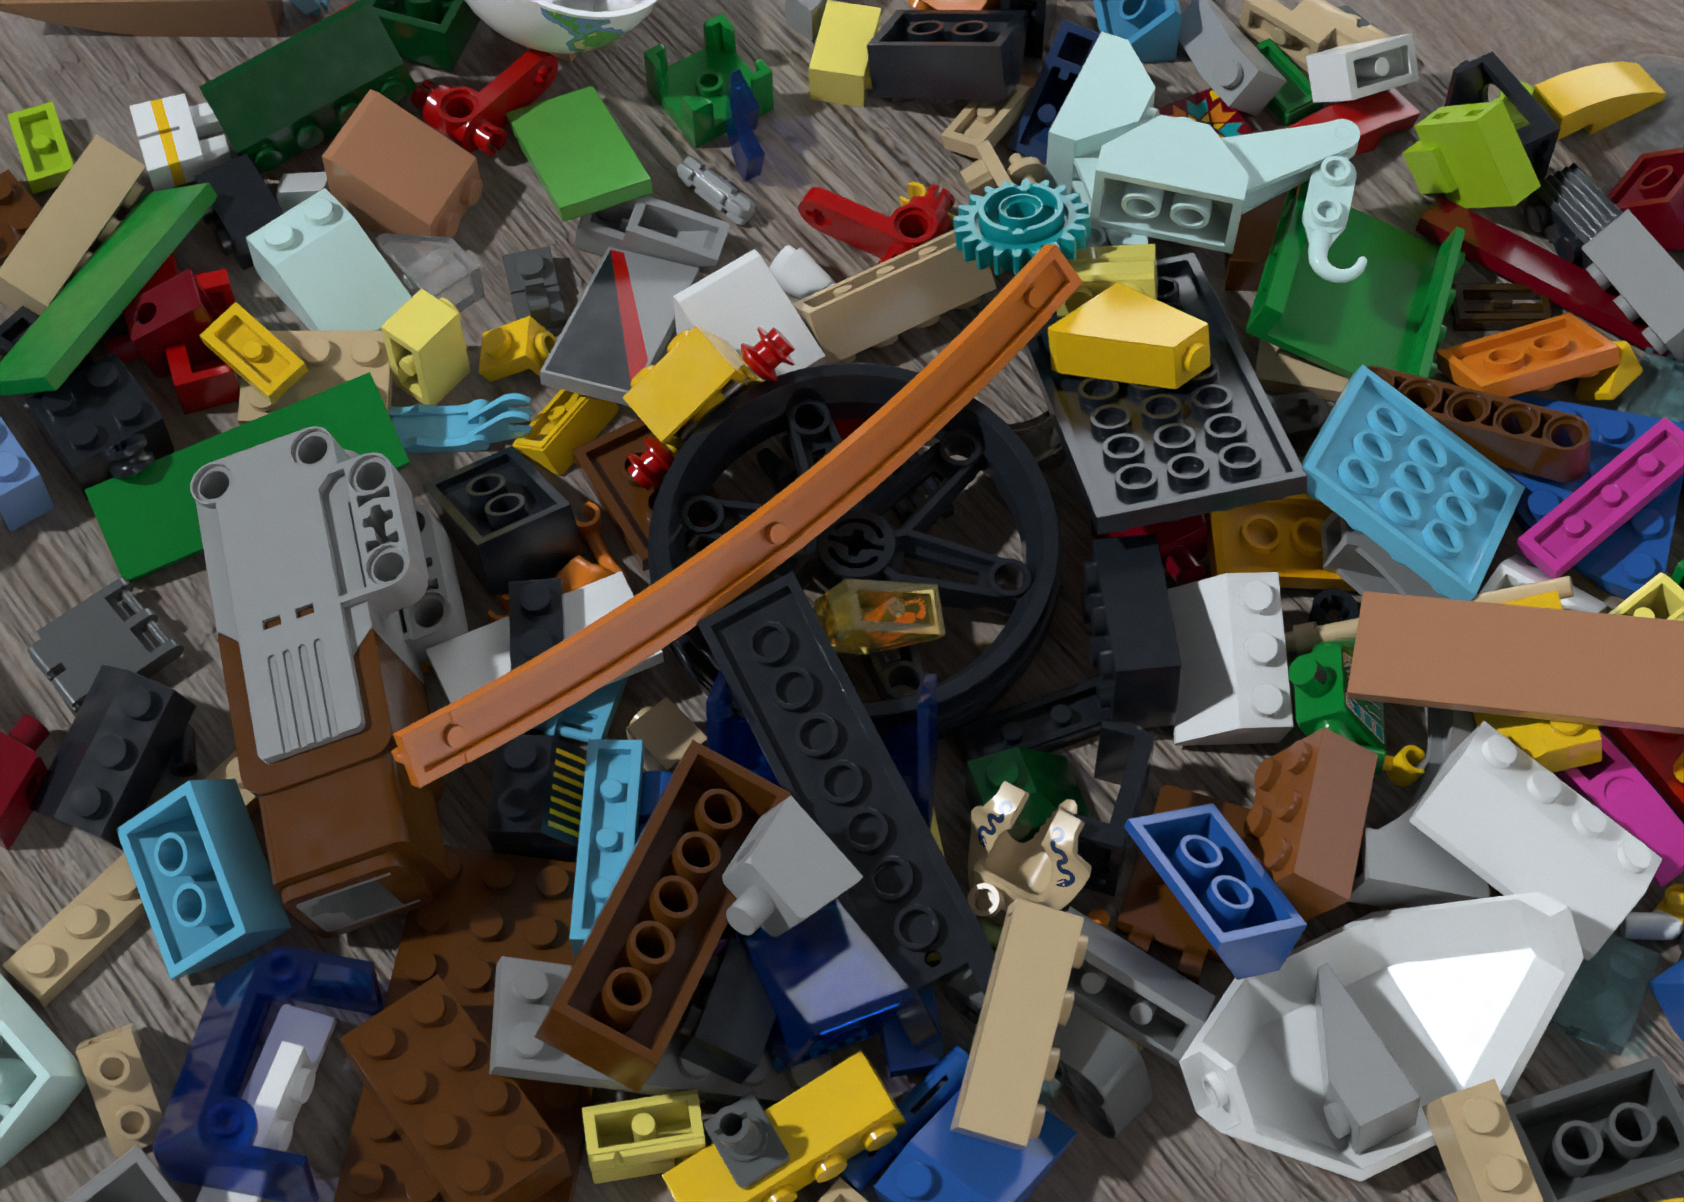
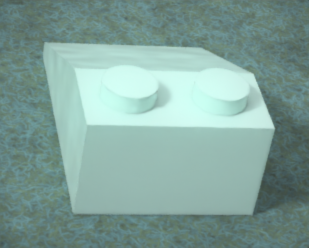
(326, 267)

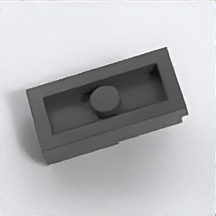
(535, 288)

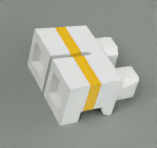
(171, 143)

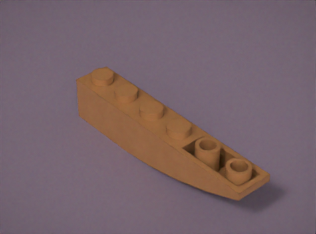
(158, 17)

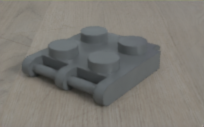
(99, 635)

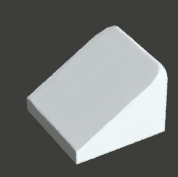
(298, 187)

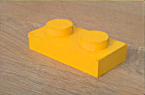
(254, 353)

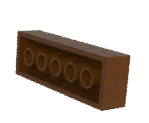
(658, 921)

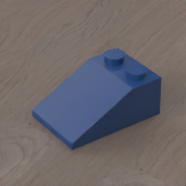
(961, 1168)

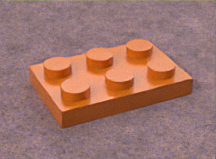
(1529, 357)

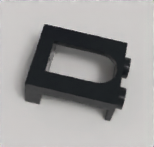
(1470, 86)
(1125, 760)

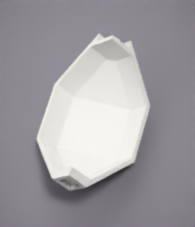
(1444, 986)

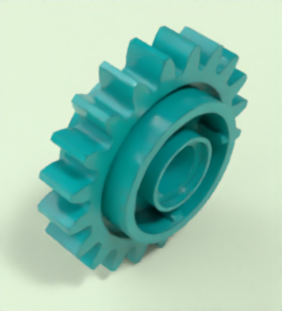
(1017, 221)

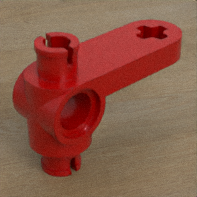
(477, 118)
(876, 232)

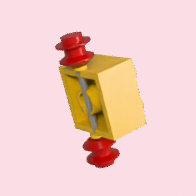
(692, 384)

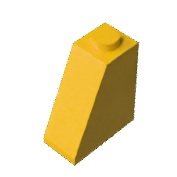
(1130, 340)

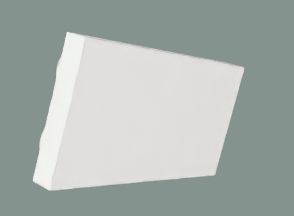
(484, 653)

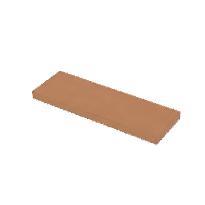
(1520, 661)

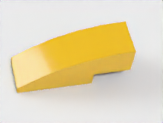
(1597, 96)

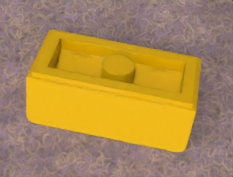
(563, 426)

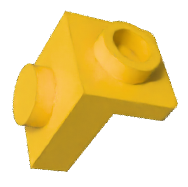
(514, 349)

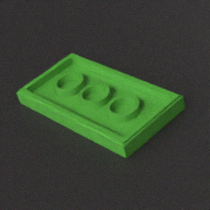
(579, 153)

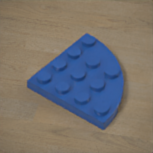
(1643, 542)

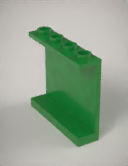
(1380, 318)

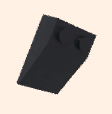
(505, 519)

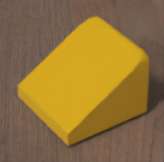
(1613, 380)

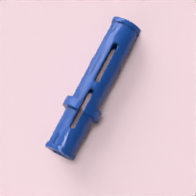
(951, 1070)

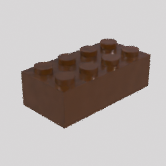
(460, 1123)

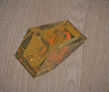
(879, 615)

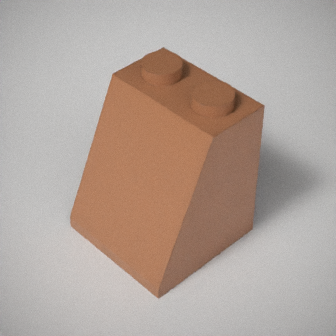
(400, 172)

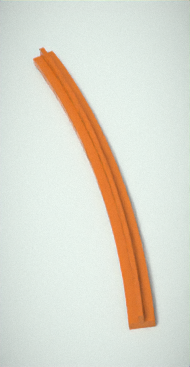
(752, 547)

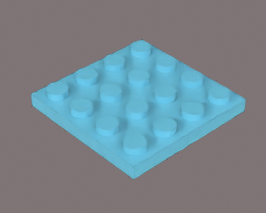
(1411, 485)

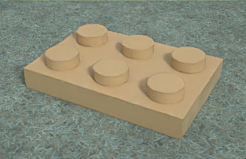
(330, 361)

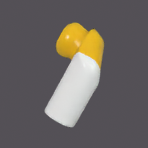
(1663, 923)

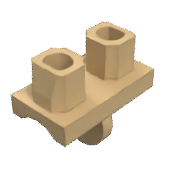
(990, 171)

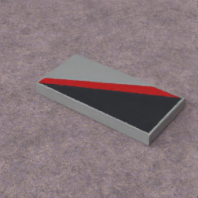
(617, 325)

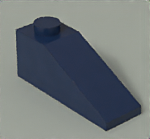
(1051, 89)

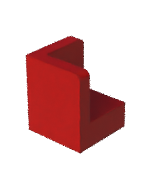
(202, 384)

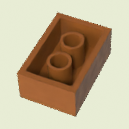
(1312, 819)

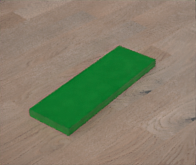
(102, 289)
(152, 514)

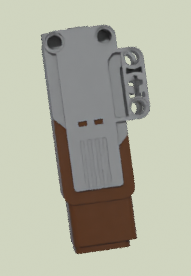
(322, 662)

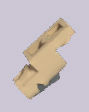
(1307, 28)

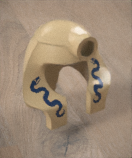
(1036, 871)

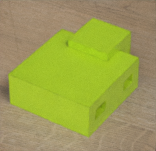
(1471, 156)

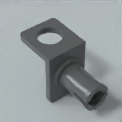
(747, 1141)

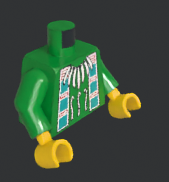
(1323, 701)

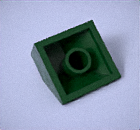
(1039, 773)

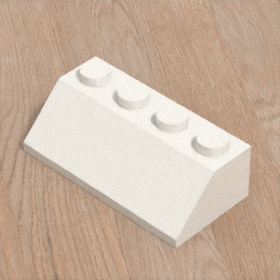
(1535, 834)

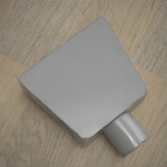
(784, 872)

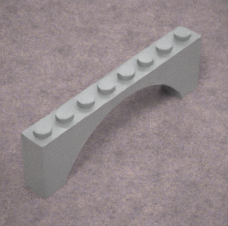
(1399, 862)

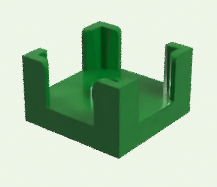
(697, 86)

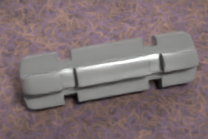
(715, 190)

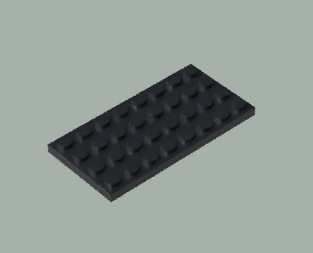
(1167, 451)

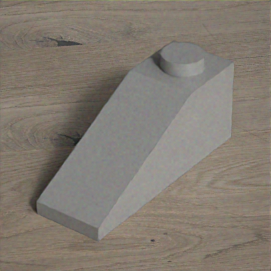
(1228, 58)
(1362, 1083)

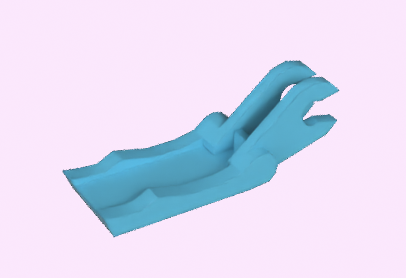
(461, 427)

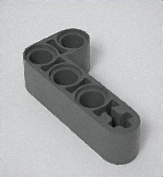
(1093, 1062)

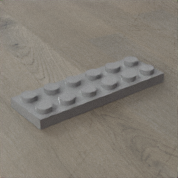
(521, 1002)

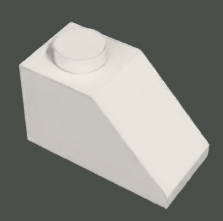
(1362, 68)

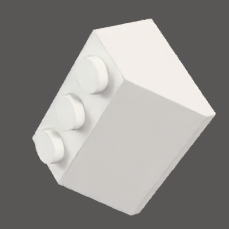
(1231, 661)

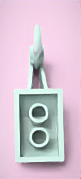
(1104, 103)
(1192, 186)

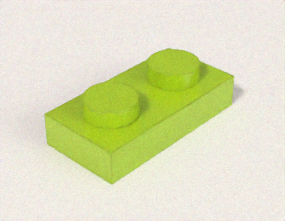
(41, 146)

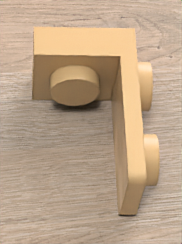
(121, 1088)

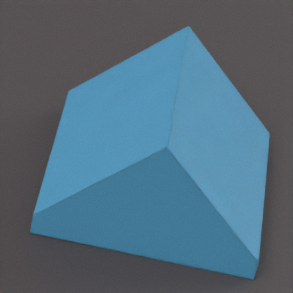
(1147, 24)

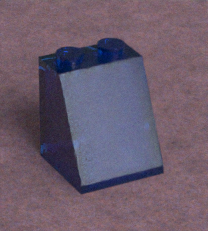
(823, 986)

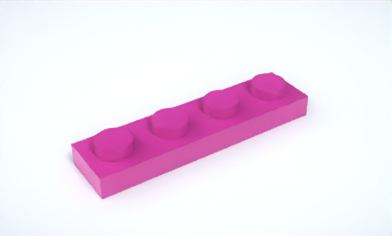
(1605, 501)

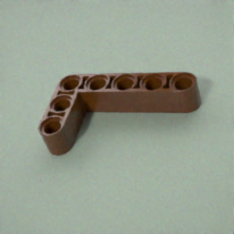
(1502, 428)

